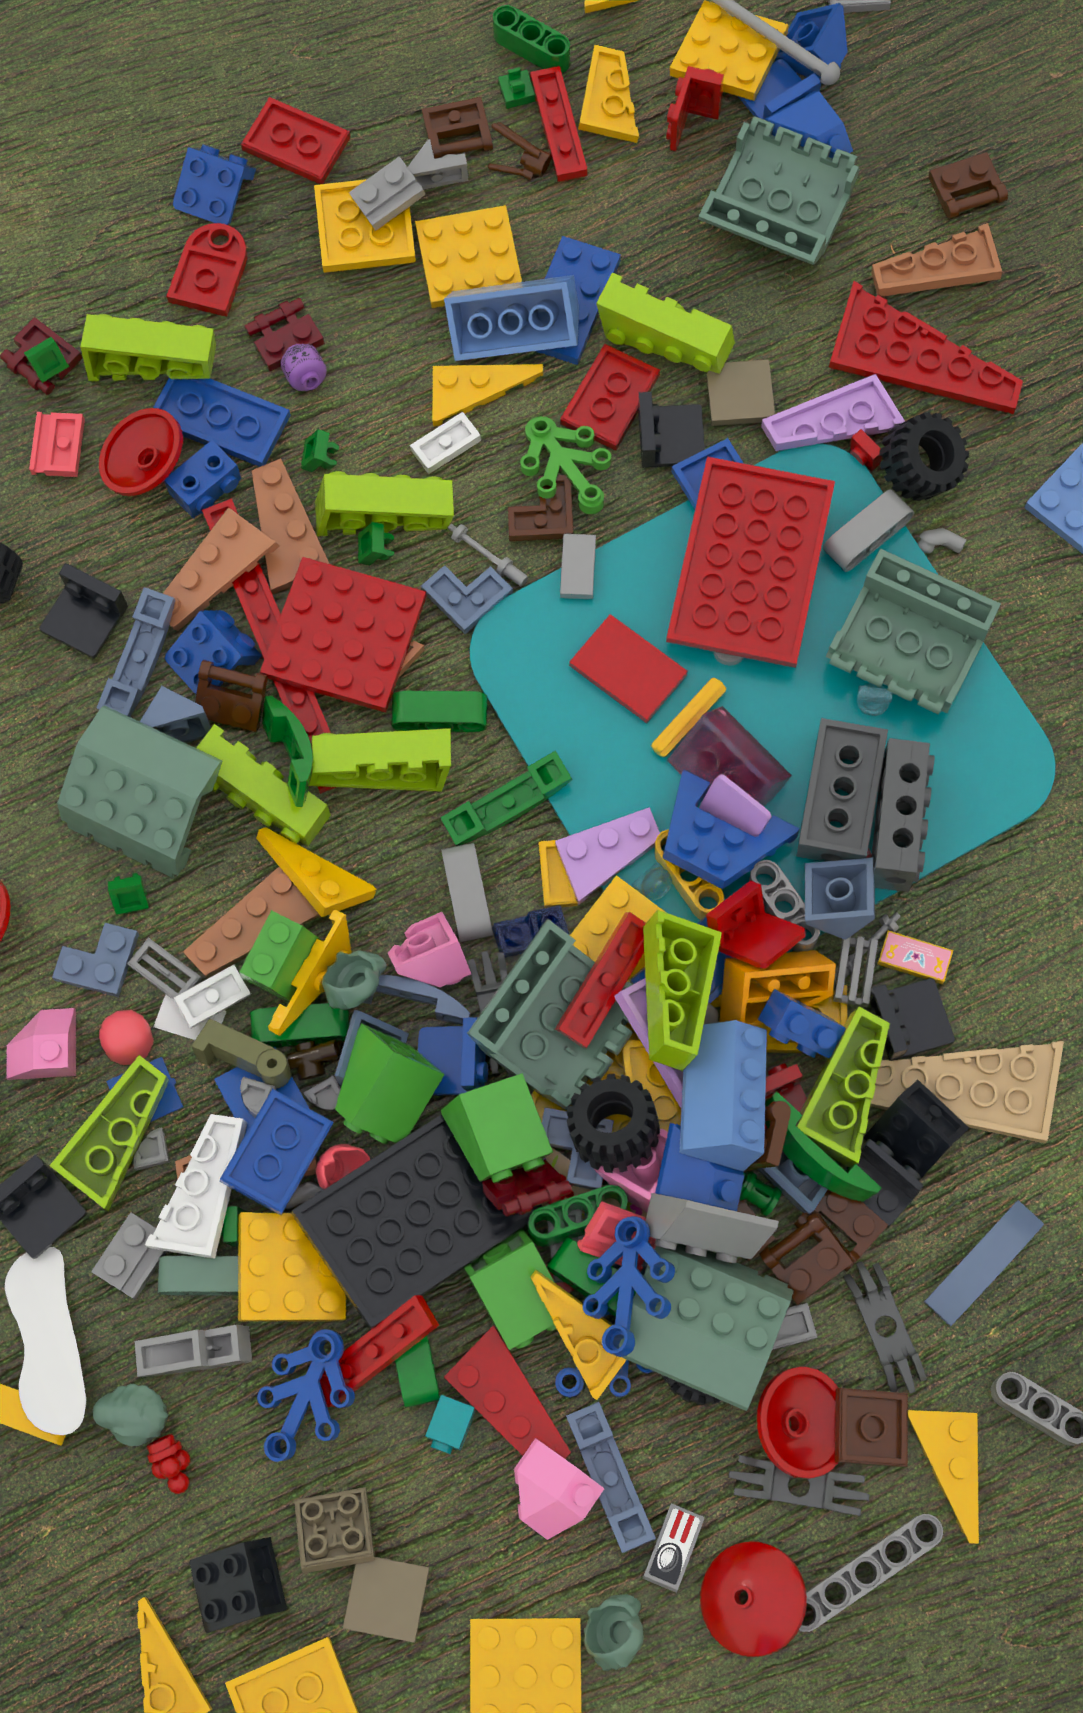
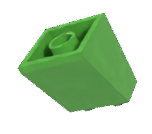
(278, 956)
(385, 1086)
(498, 1129)
(508, 1291)

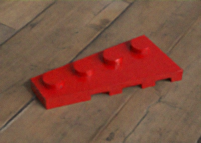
(502, 1395)

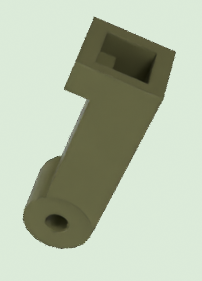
(243, 1052)

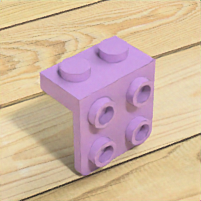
(735, 806)

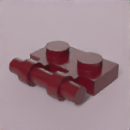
(27, 338)
(275, 344)
(527, 1189)

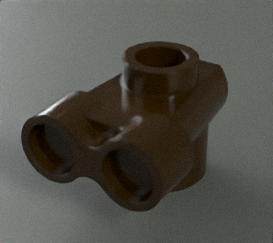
(309, 1058)

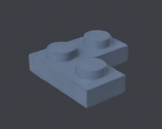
(462, 603)
(104, 969)
(556, 1128)

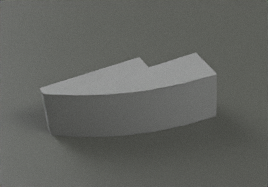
(193, 1351)

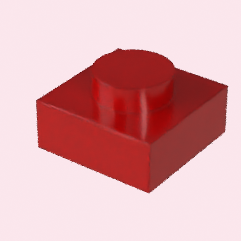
(865, 450)

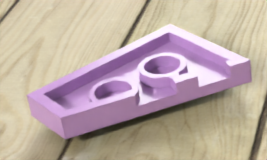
(605, 850)

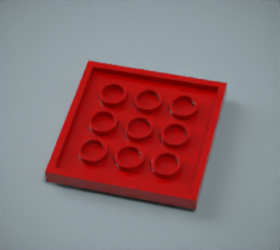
(343, 634)

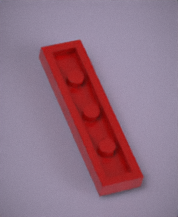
(558, 124)
(604, 981)
(383, 1345)

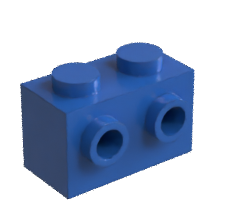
(203, 479)
(802, 1024)

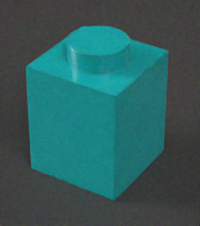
(450, 1424)

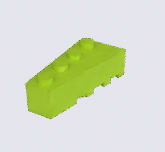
(663, 327)
(146, 349)
(395, 501)
(382, 760)
(263, 790)
(678, 985)
(843, 1092)
(109, 1138)

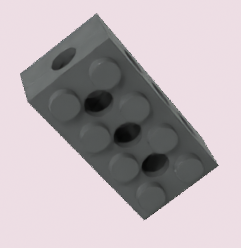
(829, 774)
(899, 814)

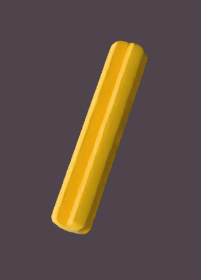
(688, 717)

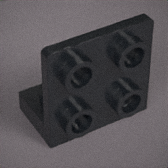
(668, 432)
(84, 612)
(914, 1016)
(917, 1128)
(898, 1183)
(37, 1207)
(237, 1584)

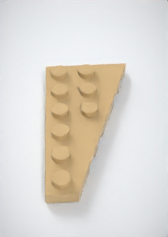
(986, 1088)

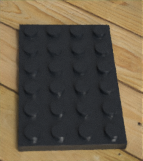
(404, 1222)

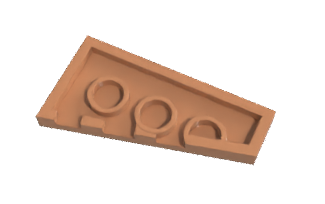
(952, 263)
(286, 523)
(218, 561)
(238, 929)

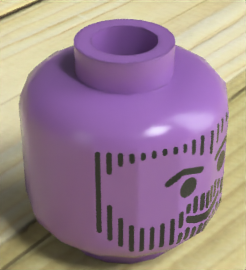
(302, 366)

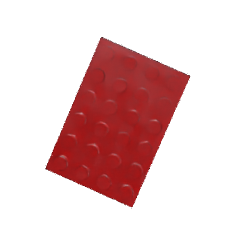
(750, 562)

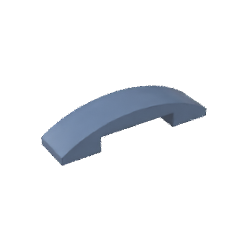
(140, 652)
(446, 1006)
(984, 1263)
(608, 1470)

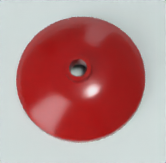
(140, 452)
(809, 1402)
(773, 1605)

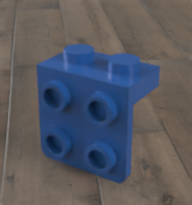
(780, 90)
(211, 184)
(214, 639)
(455, 1056)

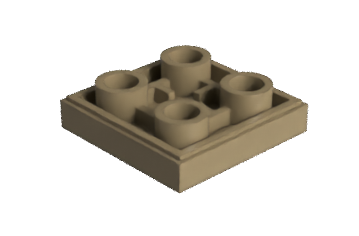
(740, 393)
(334, 1530)
(386, 1599)

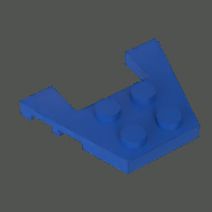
(712, 846)

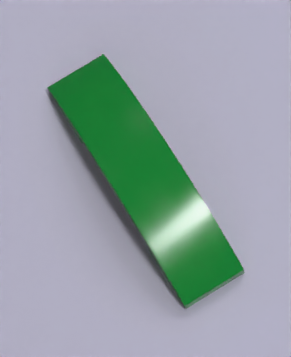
(285, 727)
(507, 802)
(818, 1166)

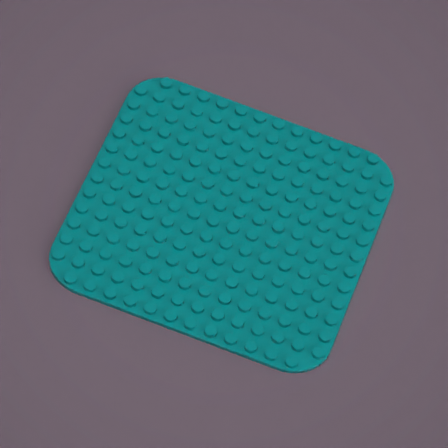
(987, 749)

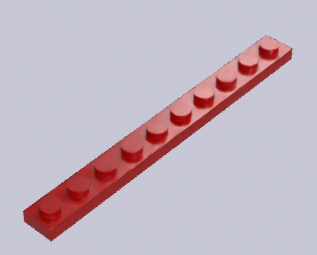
(263, 619)

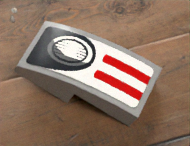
(673, 1548)

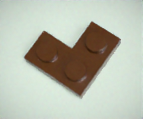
(543, 521)

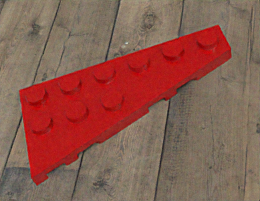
(916, 356)

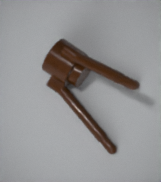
(534, 159)

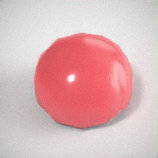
(125, 1037)
(338, 1163)

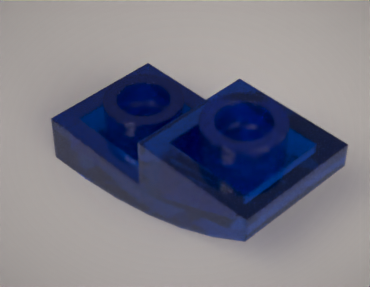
(516, 934)

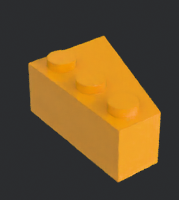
(800, 974)

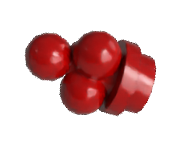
(168, 1461)

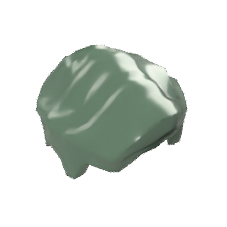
(352, 978)
(132, 1414)
(614, 1632)

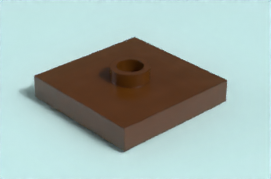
(871, 1427)

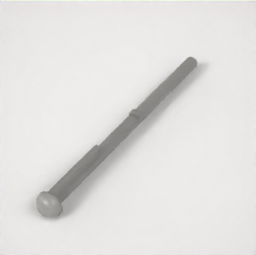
(828, 73)

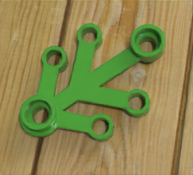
(564, 458)

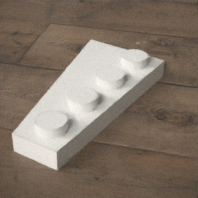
(199, 1204)

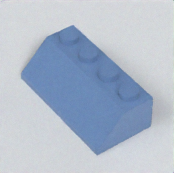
(513, 318)
(725, 1096)

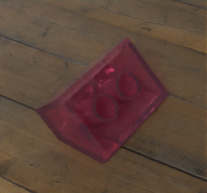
(725, 747)

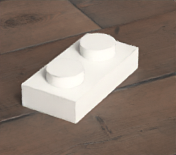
(445, 442)
(212, 996)

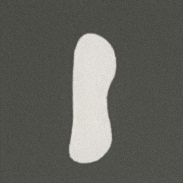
(51, 1371)

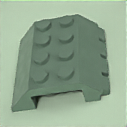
(782, 191)
(913, 632)
(136, 790)
(525, 1010)
(716, 1328)

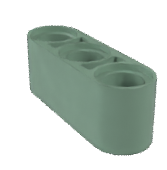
(198, 1276)

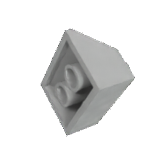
(706, 1228)

